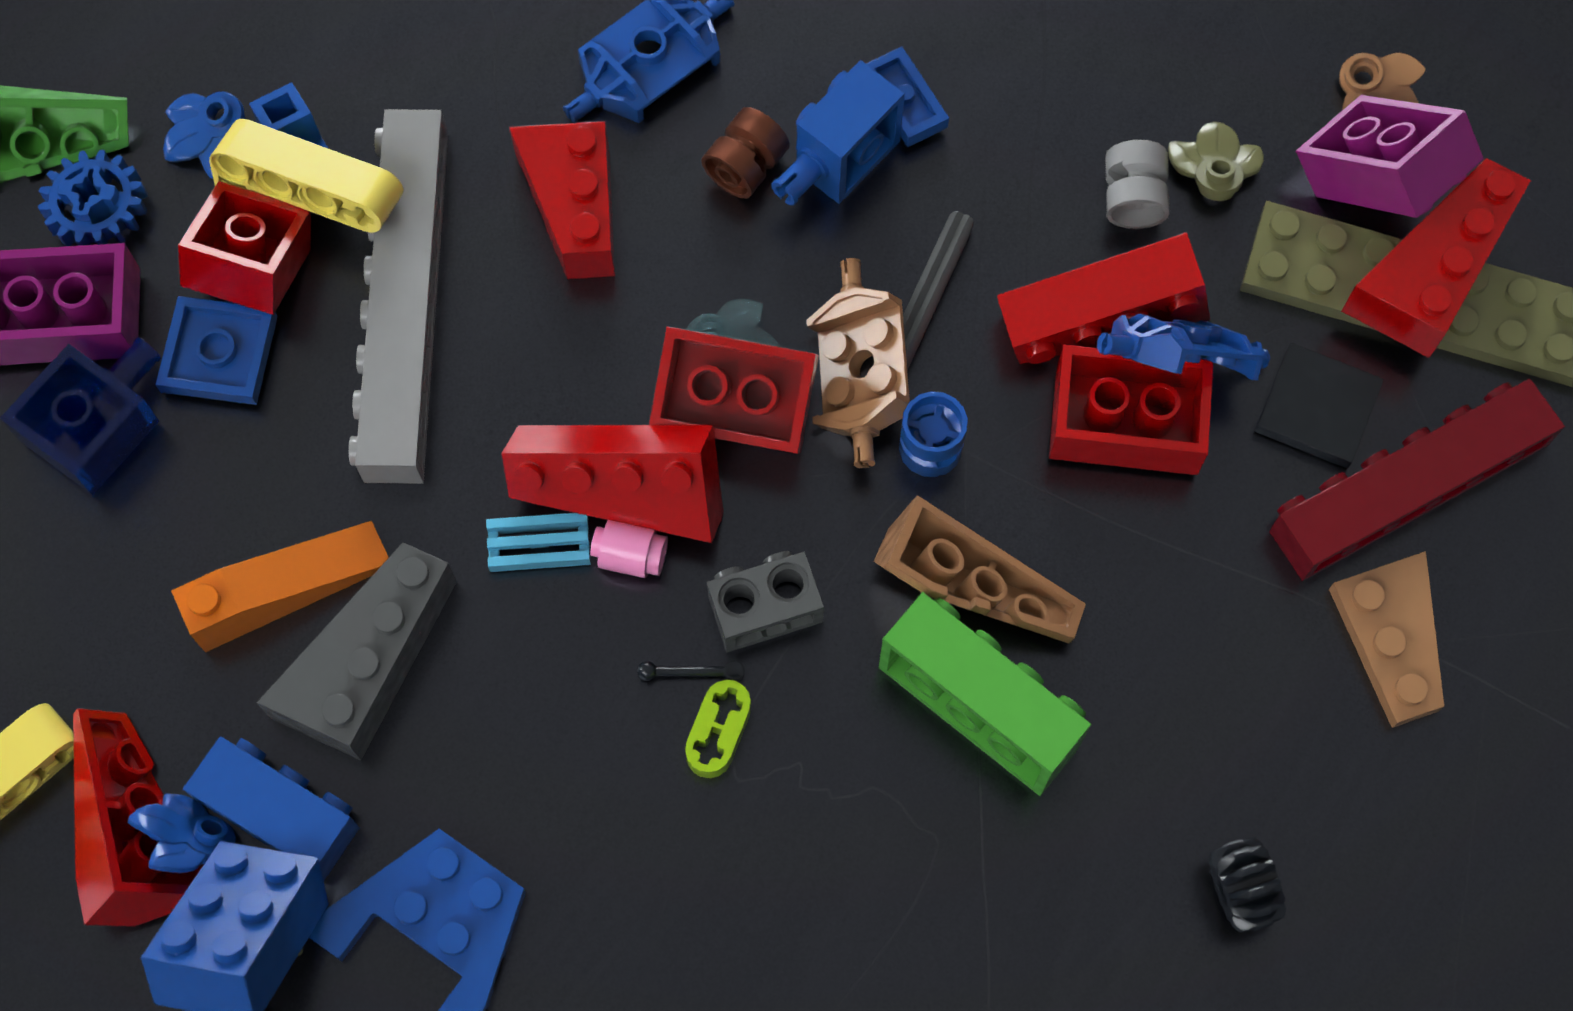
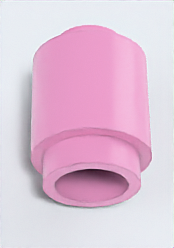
(629, 549)

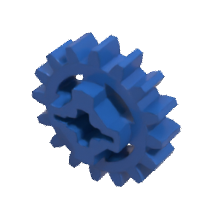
(90, 197)

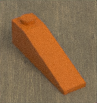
(276, 584)

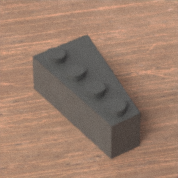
(363, 655)

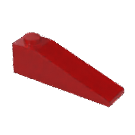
(110, 854)

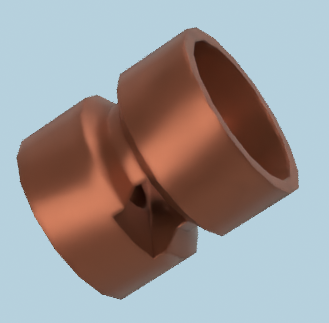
(750, 147)

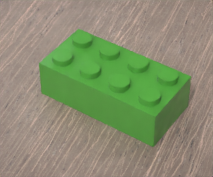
(983, 692)

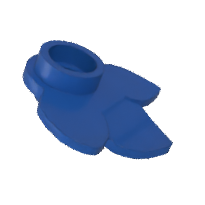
(195, 126)
(183, 833)

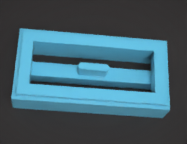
(536, 524)

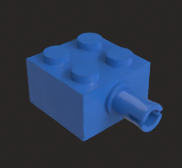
(843, 135)

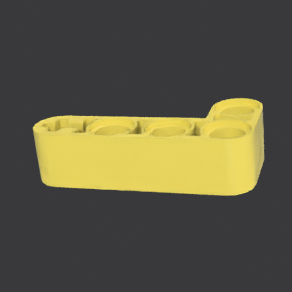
(305, 175)
(31, 754)

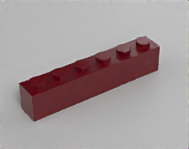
(1414, 478)

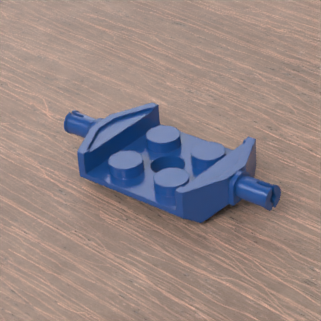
(628, 80)
(1172, 343)

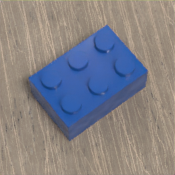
(235, 930)

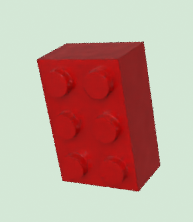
(738, 386)
(1130, 412)

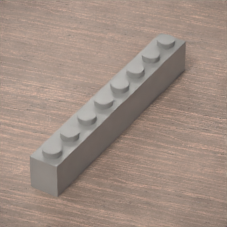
(401, 304)

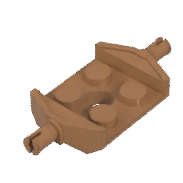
(849, 331)

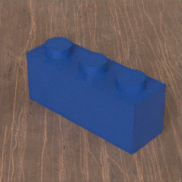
(272, 803)

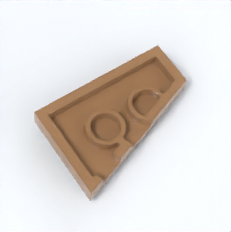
(1395, 635)

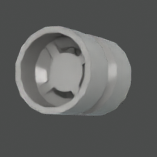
(1137, 184)

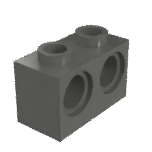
(770, 613)

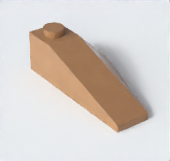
(972, 573)

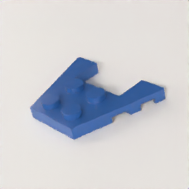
(443, 903)

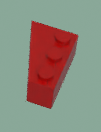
(572, 189)

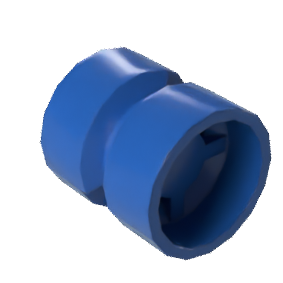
(932, 434)

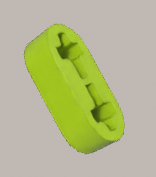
(706, 725)

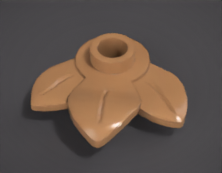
(1390, 77)

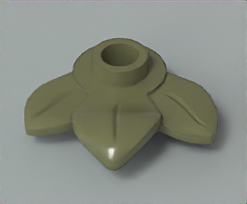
(1216, 160)

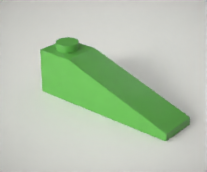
(52, 125)

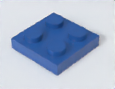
(216, 351)

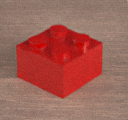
(244, 247)

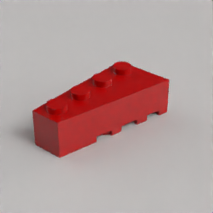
(1431, 271)
(1086, 301)
(621, 473)

